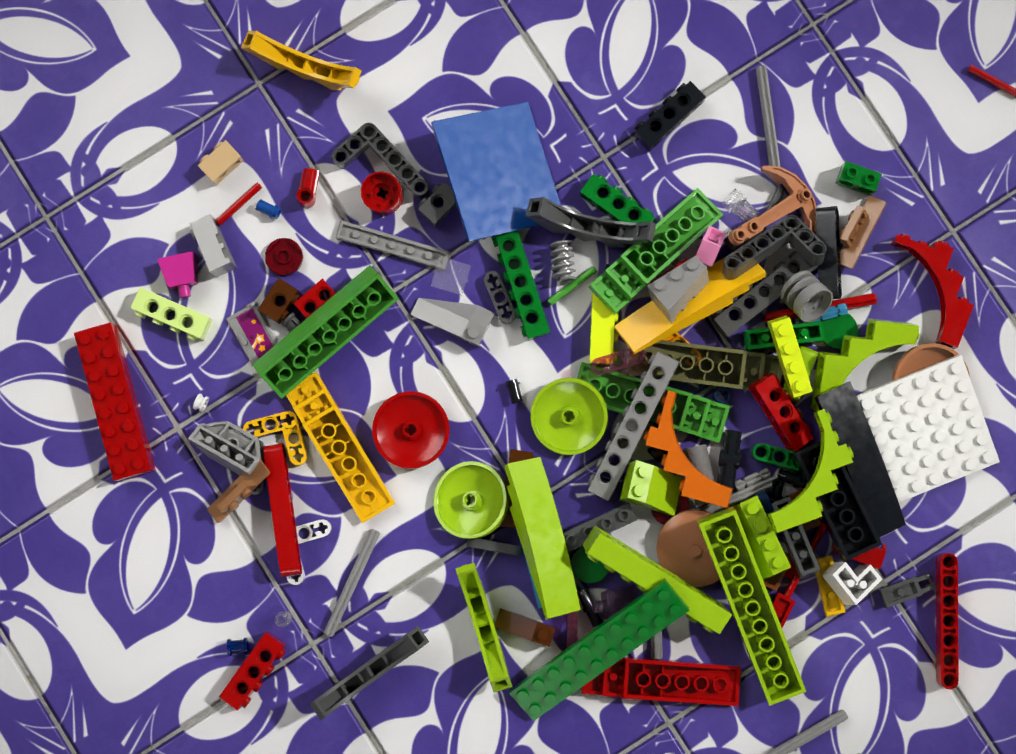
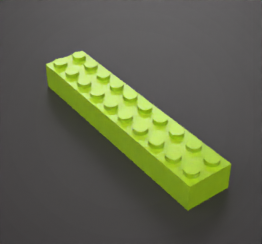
(751, 605)

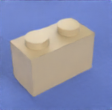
(220, 162)

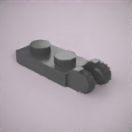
(904, 590)

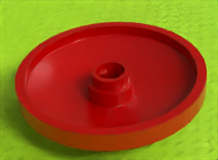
(410, 430)

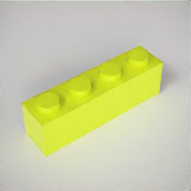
(602, 331)
(789, 356)

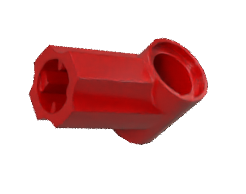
(308, 186)

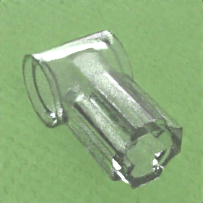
(737, 204)

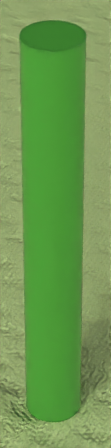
(572, 285)

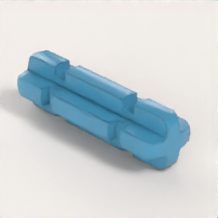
(833, 312)

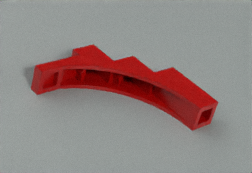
(954, 311)

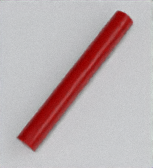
(992, 80)
(238, 204)

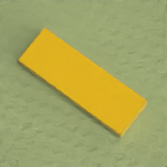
(831, 602)

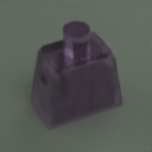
(614, 600)

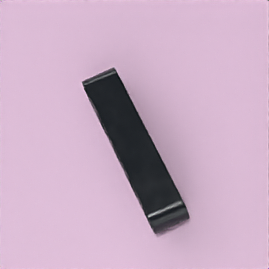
(829, 233)

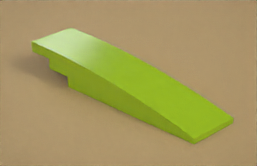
(542, 537)

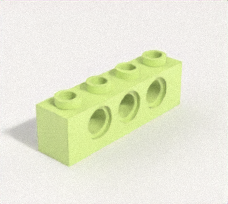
(145, 299)

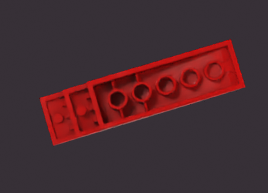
(668, 681)

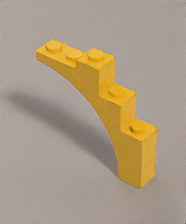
(305, 66)

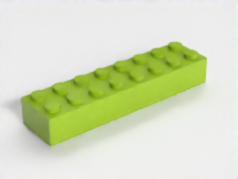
(647, 573)

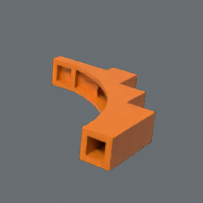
(695, 484)

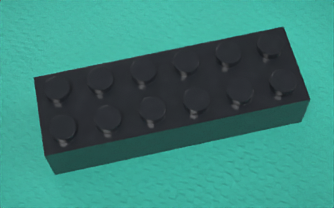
(842, 509)

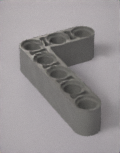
(385, 156)
(771, 244)

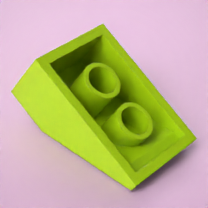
(651, 487)

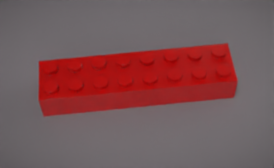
(114, 401)

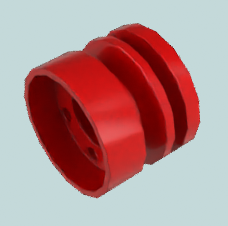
(372, 188)

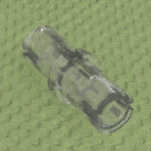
(280, 622)

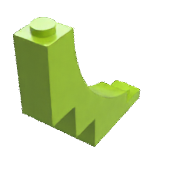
(880, 334)

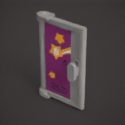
(251, 328)

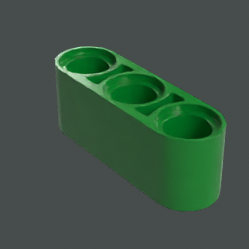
(768, 457)

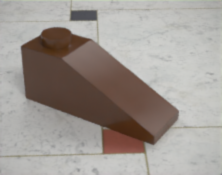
(525, 627)

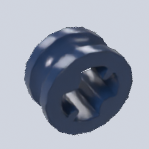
(722, 389)

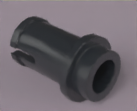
(514, 391)
(776, 490)

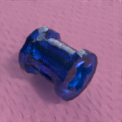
(237, 646)

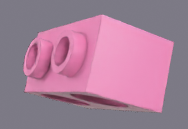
(710, 245)

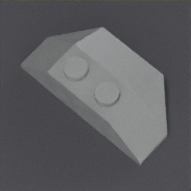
(228, 446)

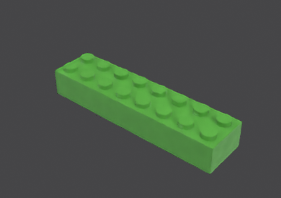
(325, 331)

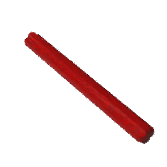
(851, 302)

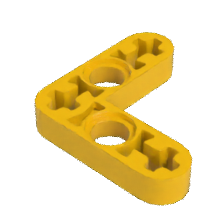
(287, 430)

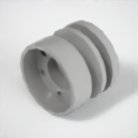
(806, 296)

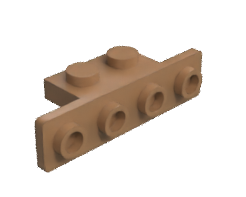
(859, 229)
(237, 492)

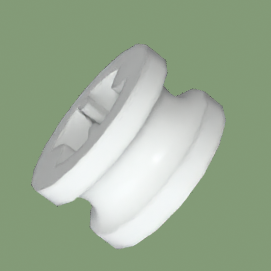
(200, 403)

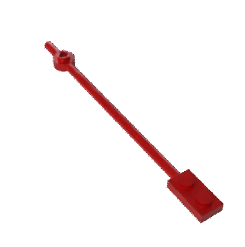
(782, 602)

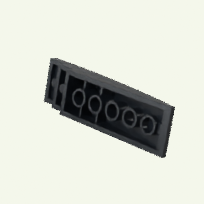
(868, 467)

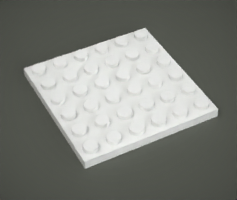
(929, 427)

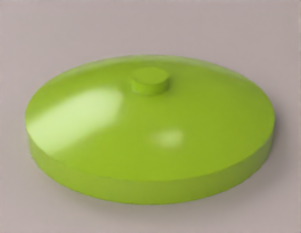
(569, 416)
(471, 500)

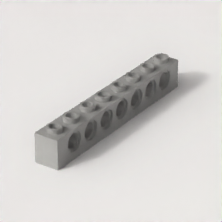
(597, 484)

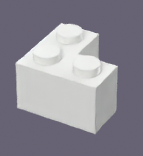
(849, 584)

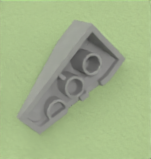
(459, 319)

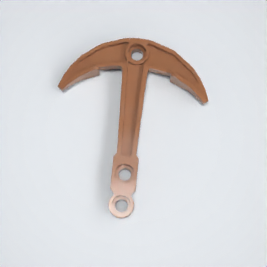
(799, 198)

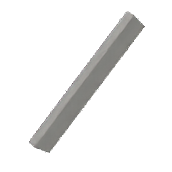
(389, 244)

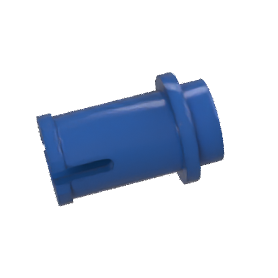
(268, 209)

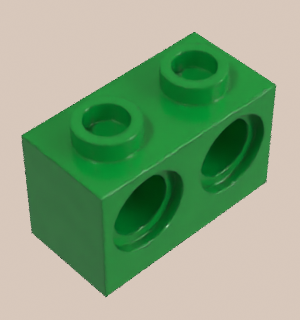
(858, 178)

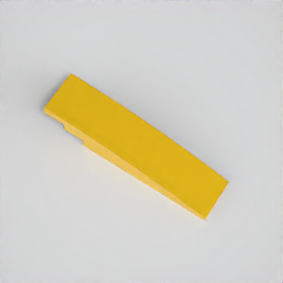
(650, 325)
(339, 447)

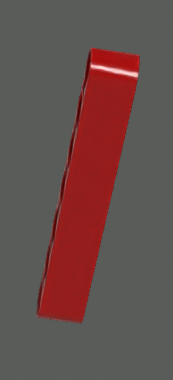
(282, 510)
(951, 610)

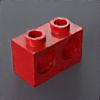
(313, 297)

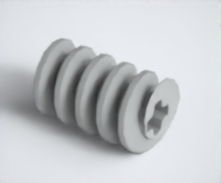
(561, 261)

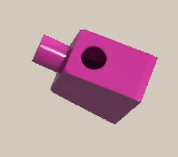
(180, 272)

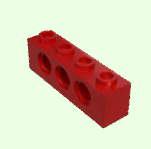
(761, 391)
(231, 693)

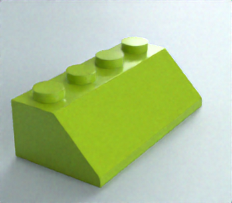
(761, 538)

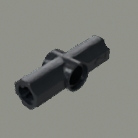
(729, 458)

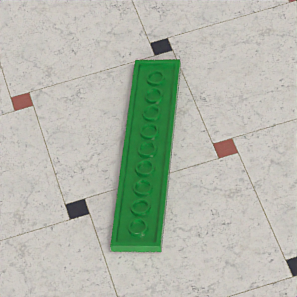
(599, 649)

